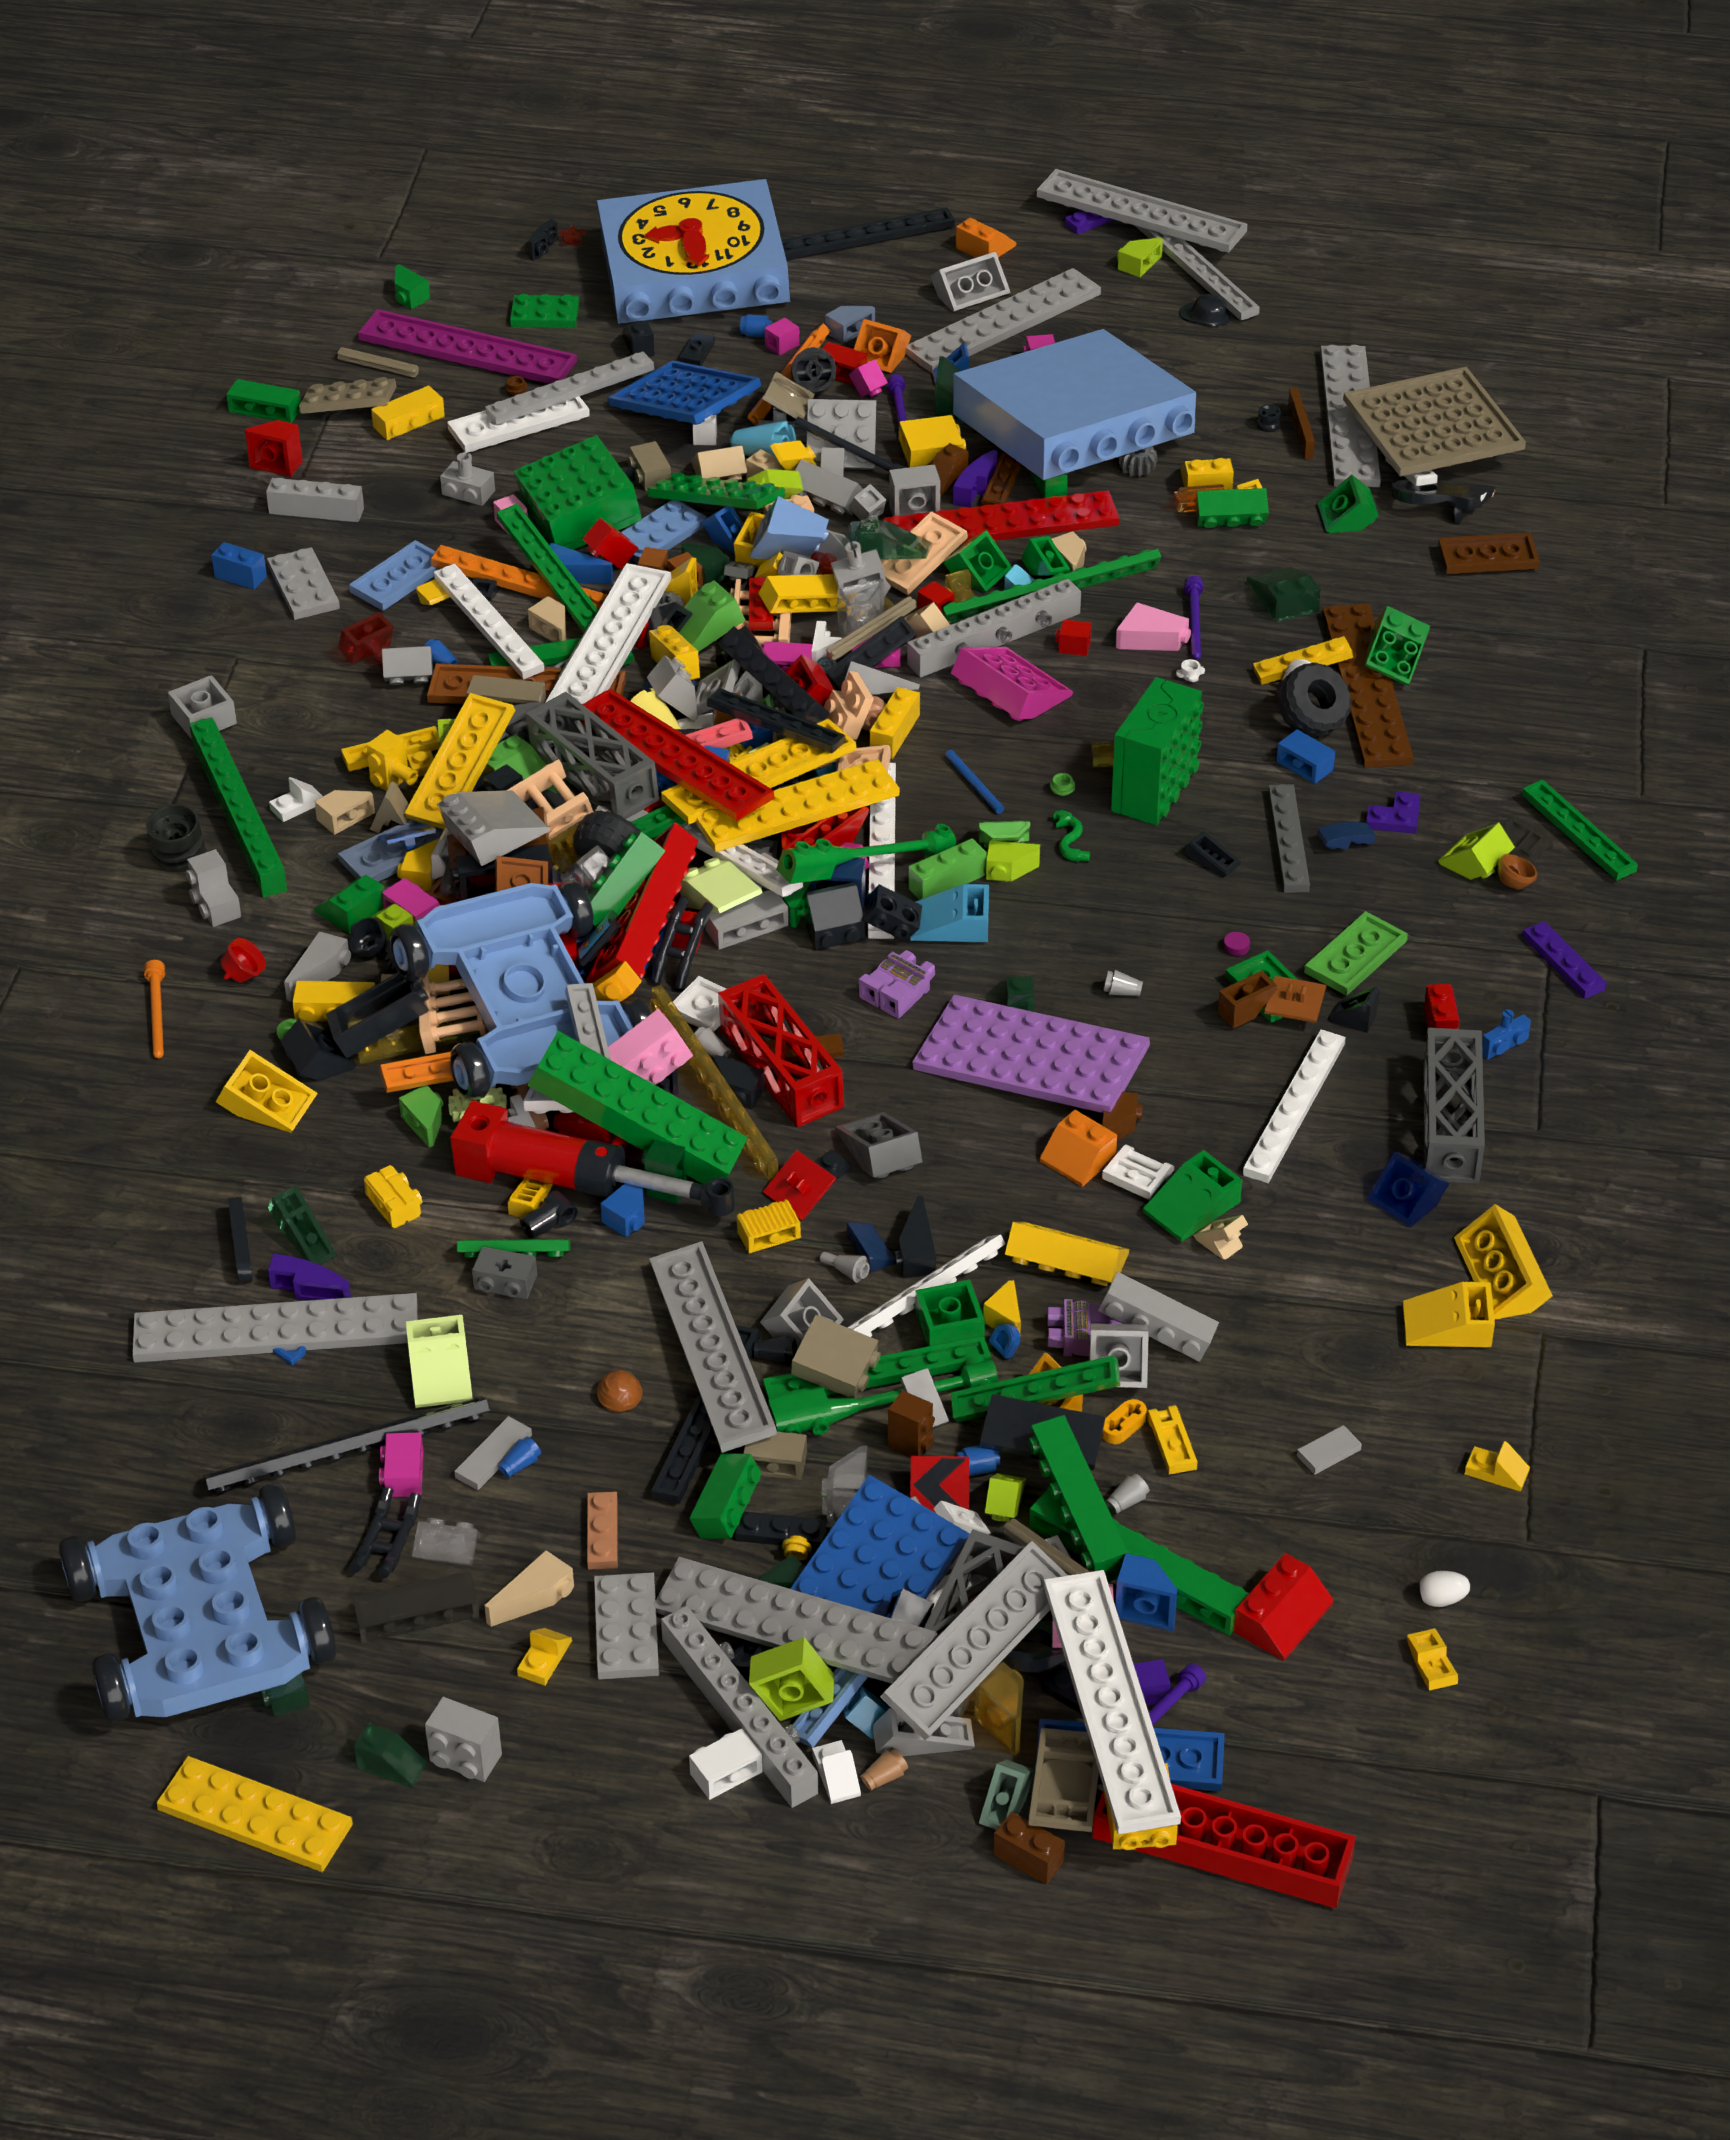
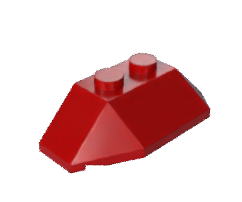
(836, 829)

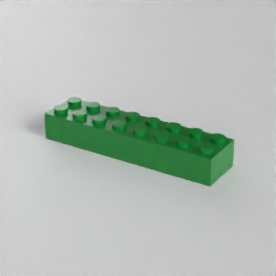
(634, 1107)

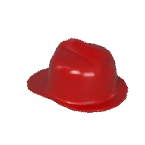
(242, 961)

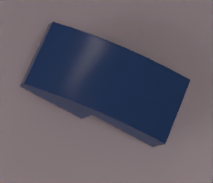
(1341, 834)

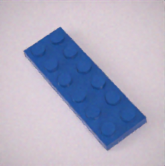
(1191, 1756)

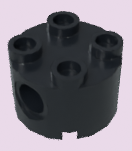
(813, 369)

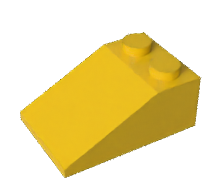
(265, 1094)

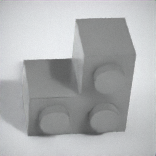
(211, 888)

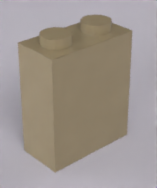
(835, 1357)

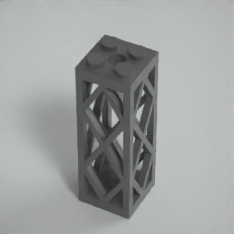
(558, 722)
(1458, 1144)
(980, 1556)

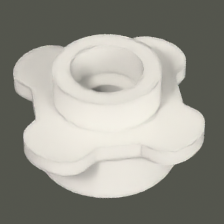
(1190, 670)

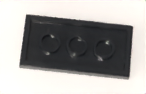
(1010, 1423)

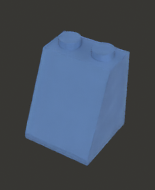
(789, 529)

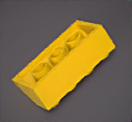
(1066, 1252)
(1500, 1255)

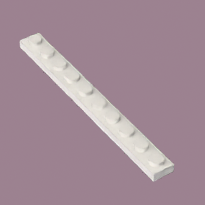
(882, 866)

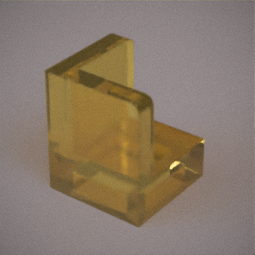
(960, 585)

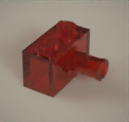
(366, 638)

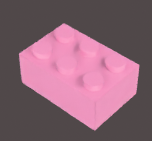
(651, 1049)

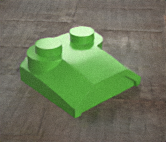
(1003, 831)

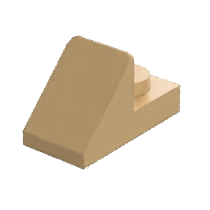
(1222, 1236)

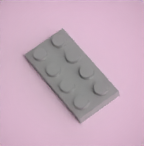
(303, 583)
(626, 1626)

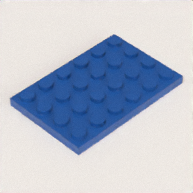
(684, 392)
(879, 1548)

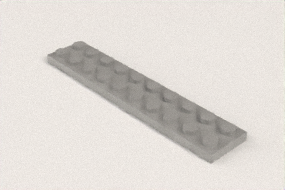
(1142, 210)
(1005, 318)
(1350, 445)
(272, 1326)
(713, 1347)
(780, 1615)

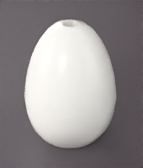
(1443, 1588)

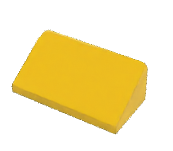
(431, 593)

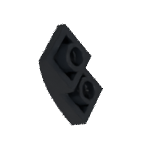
(542, 238)

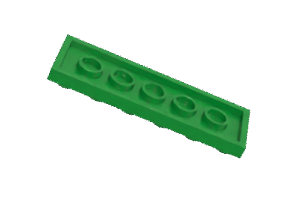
(716, 491)

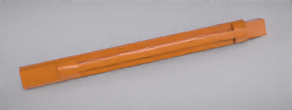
(815, 340)

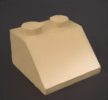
(721, 463)

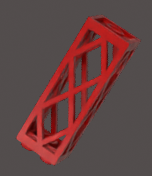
(744, 1009)

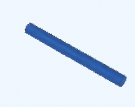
(974, 781)

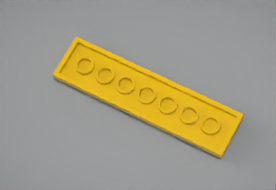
(768, 765)
(802, 805)

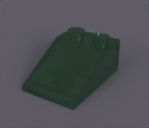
(890, 540)
(1286, 593)

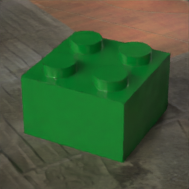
(949, 1313)

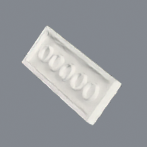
(480, 431)

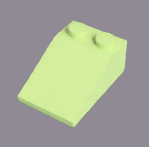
(717, 884)

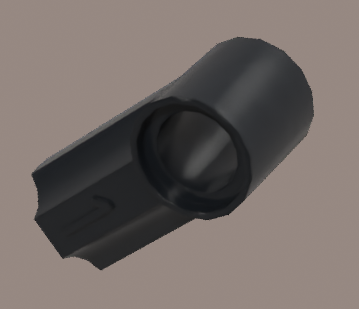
(553, 1211)

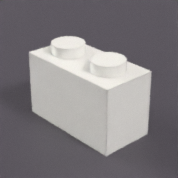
(725, 1763)

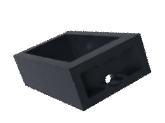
(469, 867)
(377, 1013)

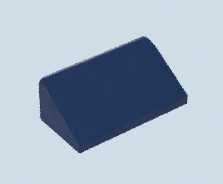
(869, 1244)

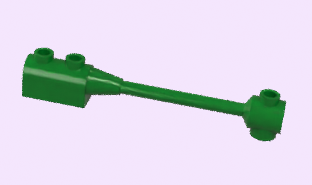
(818, 862)
(817, 1412)

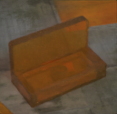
(1186, 496)

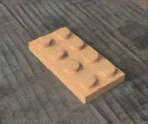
(909, 573)

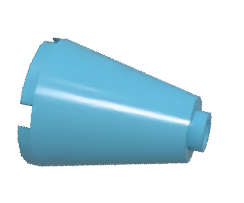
(762, 437)

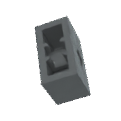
(504, 1272)

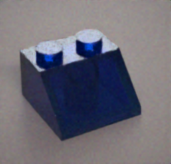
(1407, 1189)

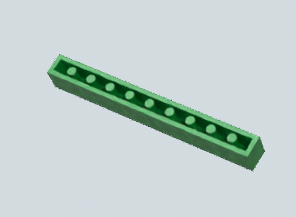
(238, 807)

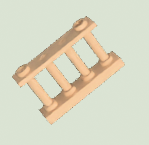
(780, 626)
(564, 815)
(429, 1021)

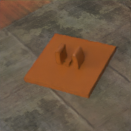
(1296, 999)

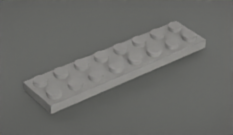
(974, 1643)

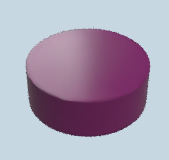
(1236, 943)

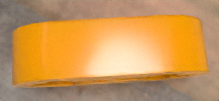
(1127, 1425)

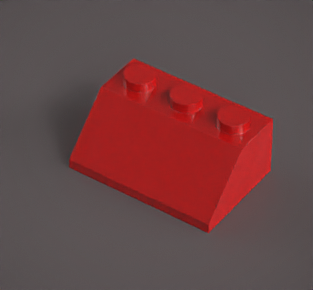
(1282, 1607)

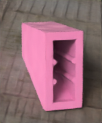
(1152, 630)

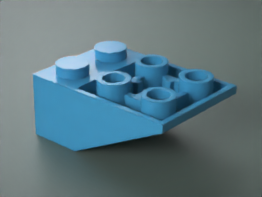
(955, 915)

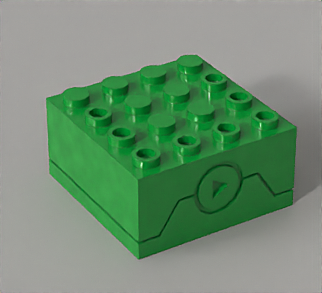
(574, 490)
(1156, 751)

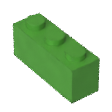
(947, 869)

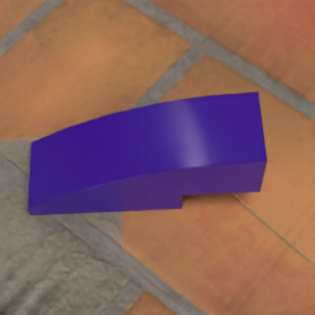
(974, 479)
(306, 1279)

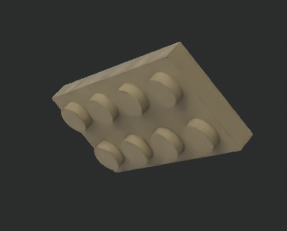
(348, 395)

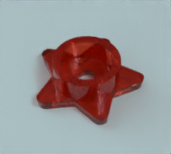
(573, 235)

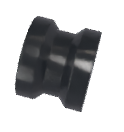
(1269, 418)

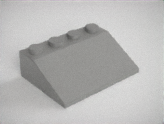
(490, 822)

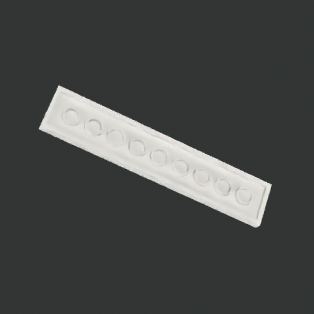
(612, 633)
(1112, 1703)

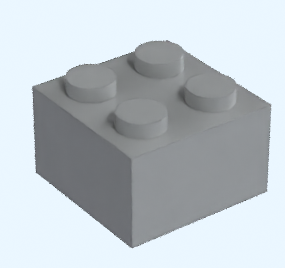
(914, 490)
(202, 701)
(1128, 1345)
(463, 1739)

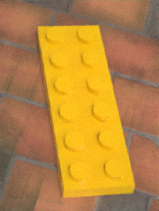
(460, 756)
(255, 1814)

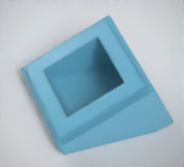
(1017, 576)

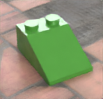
(712, 616)
(519, 756)

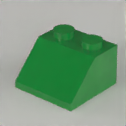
(1348, 507)
(981, 559)
(352, 903)

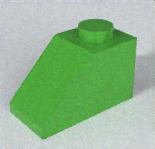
(422, 1113)

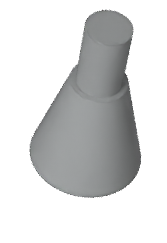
(852, 1266)

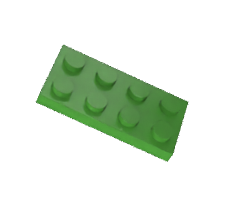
(1356, 953)

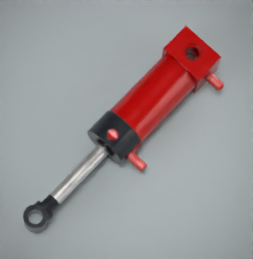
(491, 1144)

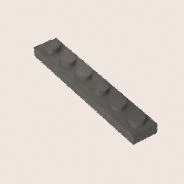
(1289, 838)

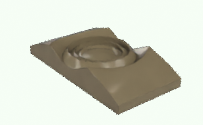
(787, 395)
(1064, 1781)

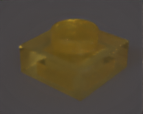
(1102, 754)

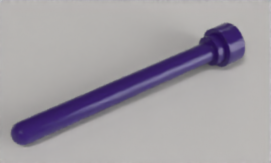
(896, 386)
(1193, 588)
(1190, 1679)

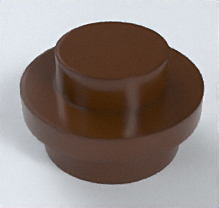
(515, 385)

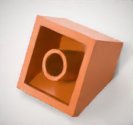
(979, 239)
(882, 343)
(1079, 1148)

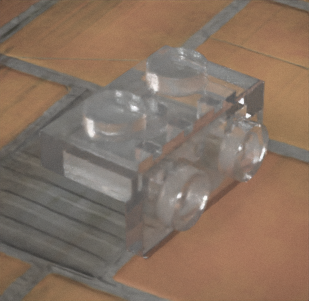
(445, 1542)

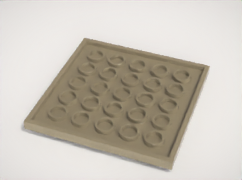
(1433, 421)

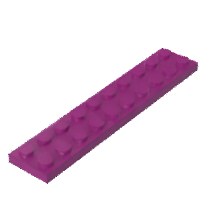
(467, 347)

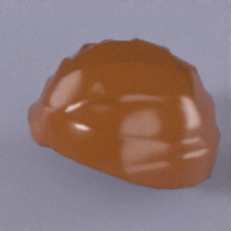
(1516, 871)
(619, 1391)

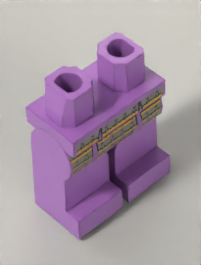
(897, 981)
(1075, 1321)

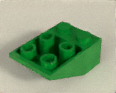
(1396, 645)
(1194, 1196)

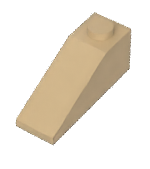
(533, 1589)

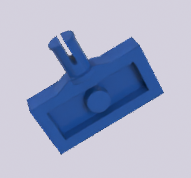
(1506, 1035)

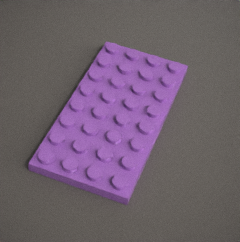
(1031, 1054)

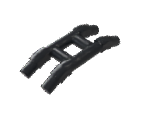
(686, 956)
(379, 1522)

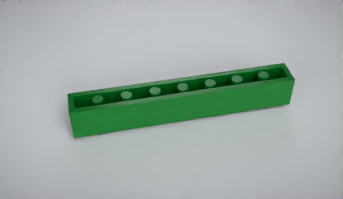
(1199, 1591)

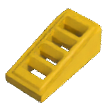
(518, 1206)

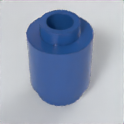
(754, 325)
(980, 1459)

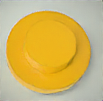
(797, 1546)

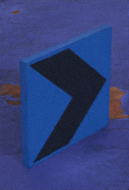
(407, 836)

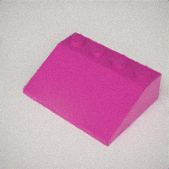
(1008, 681)

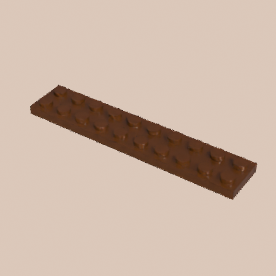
(1373, 699)

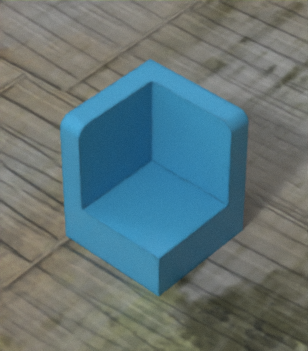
(864, 1710)

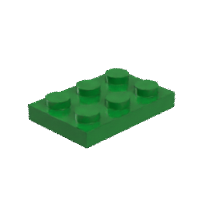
(544, 311)
(1263, 962)

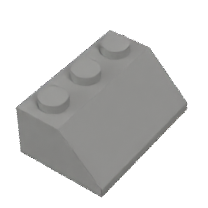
(970, 282)

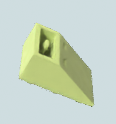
(439, 1361)

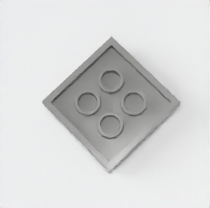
(847, 419)

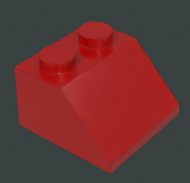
(274, 447)
(811, 678)

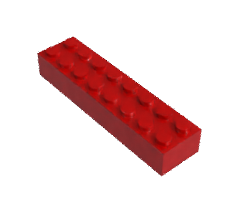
(648, 907)
(1252, 1846)

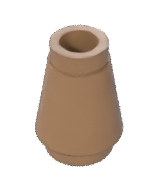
(885, 1769)

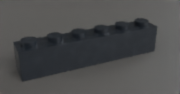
(772, 677)

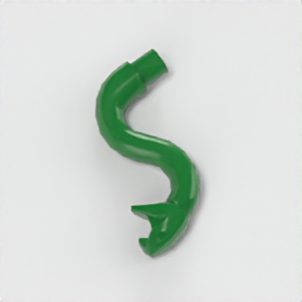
(1066, 819)

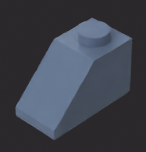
(847, 321)

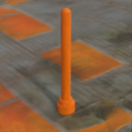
(154, 972)

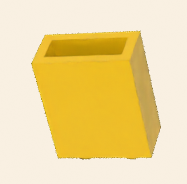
(926, 437)

